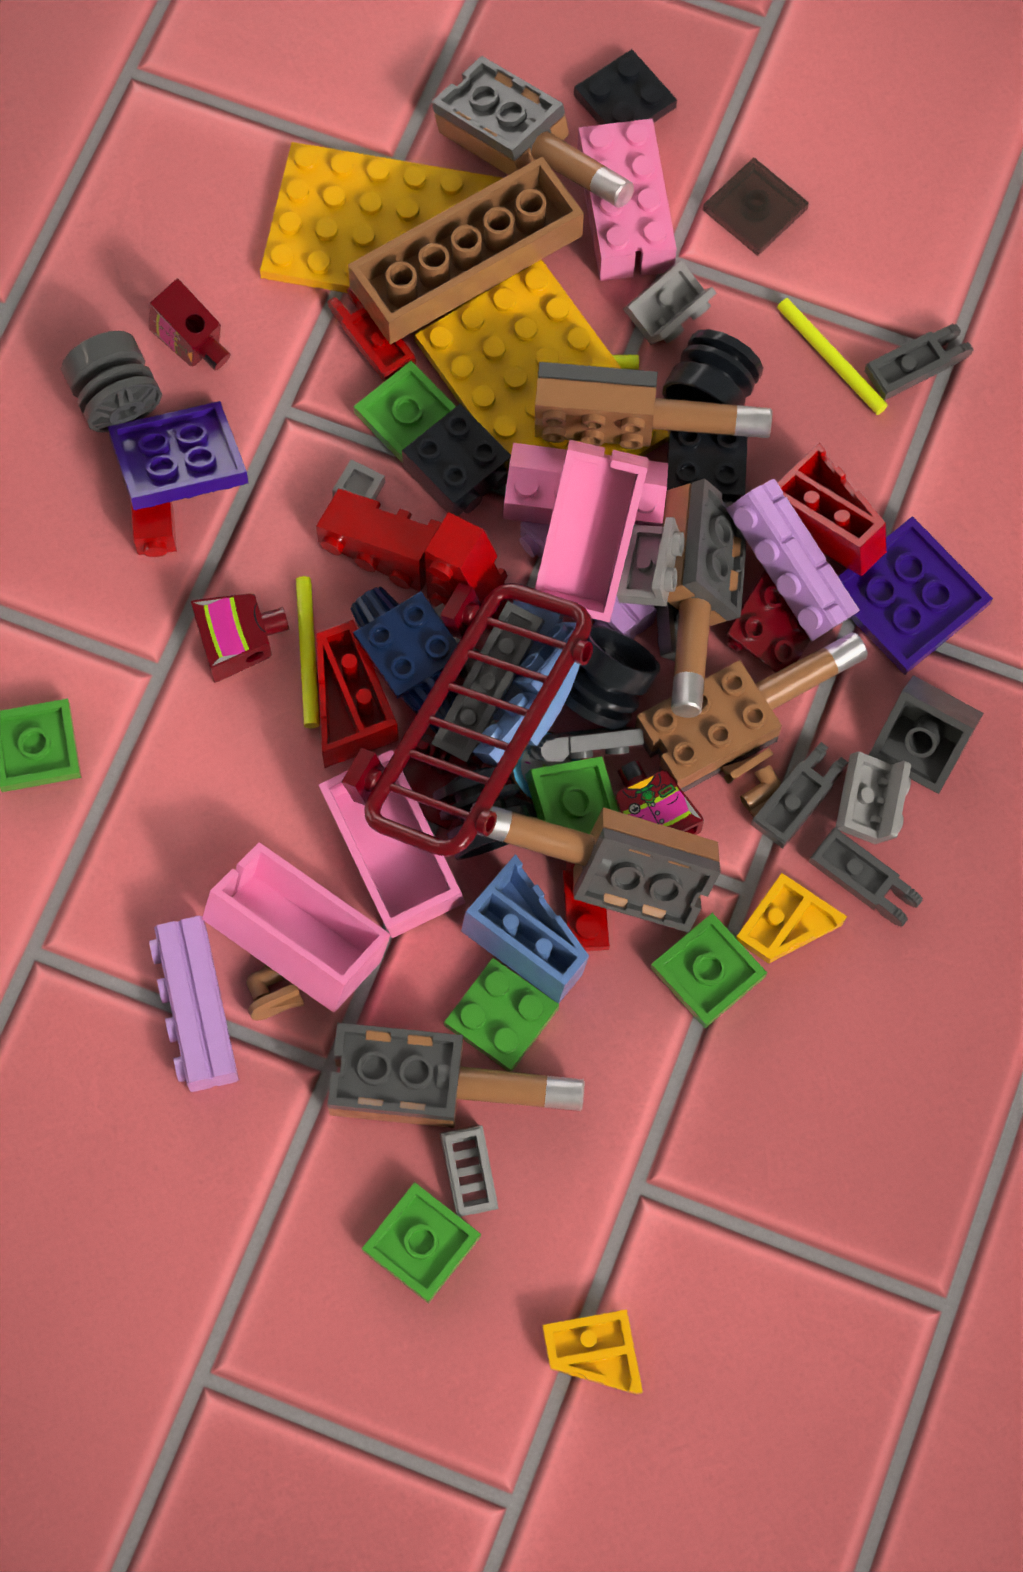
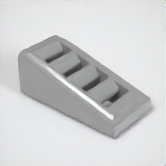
(460, 1135)

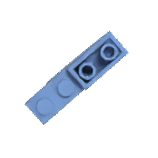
(542, 663)

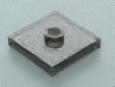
(755, 206)

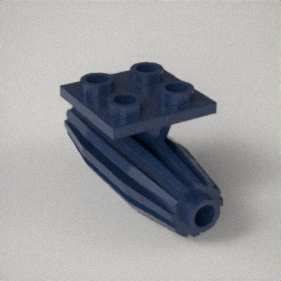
(405, 645)

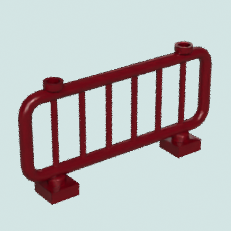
(466, 620)

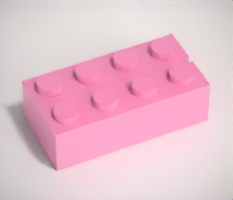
(645, 220)
(591, 527)
(402, 879)
(296, 927)

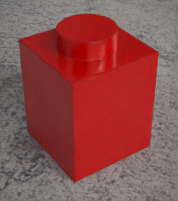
(154, 530)

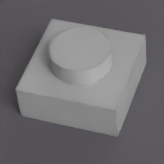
(360, 480)

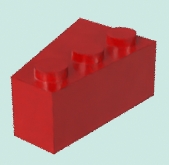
(834, 512)
(377, 538)
(465, 556)
(351, 698)

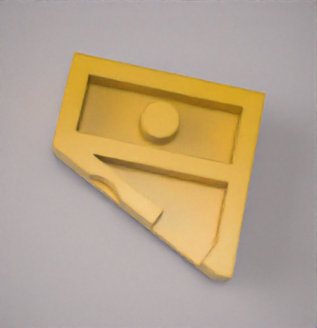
(787, 920)
(595, 1350)

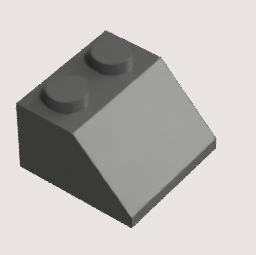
(927, 731)

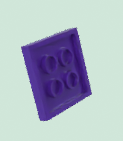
(177, 455)
(913, 596)

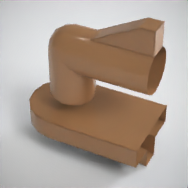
(760, 794)
(267, 1003)

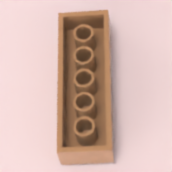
(466, 250)

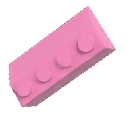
(535, 480)

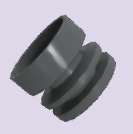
(111, 380)

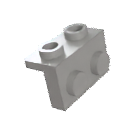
(668, 304)
(650, 564)
(873, 798)

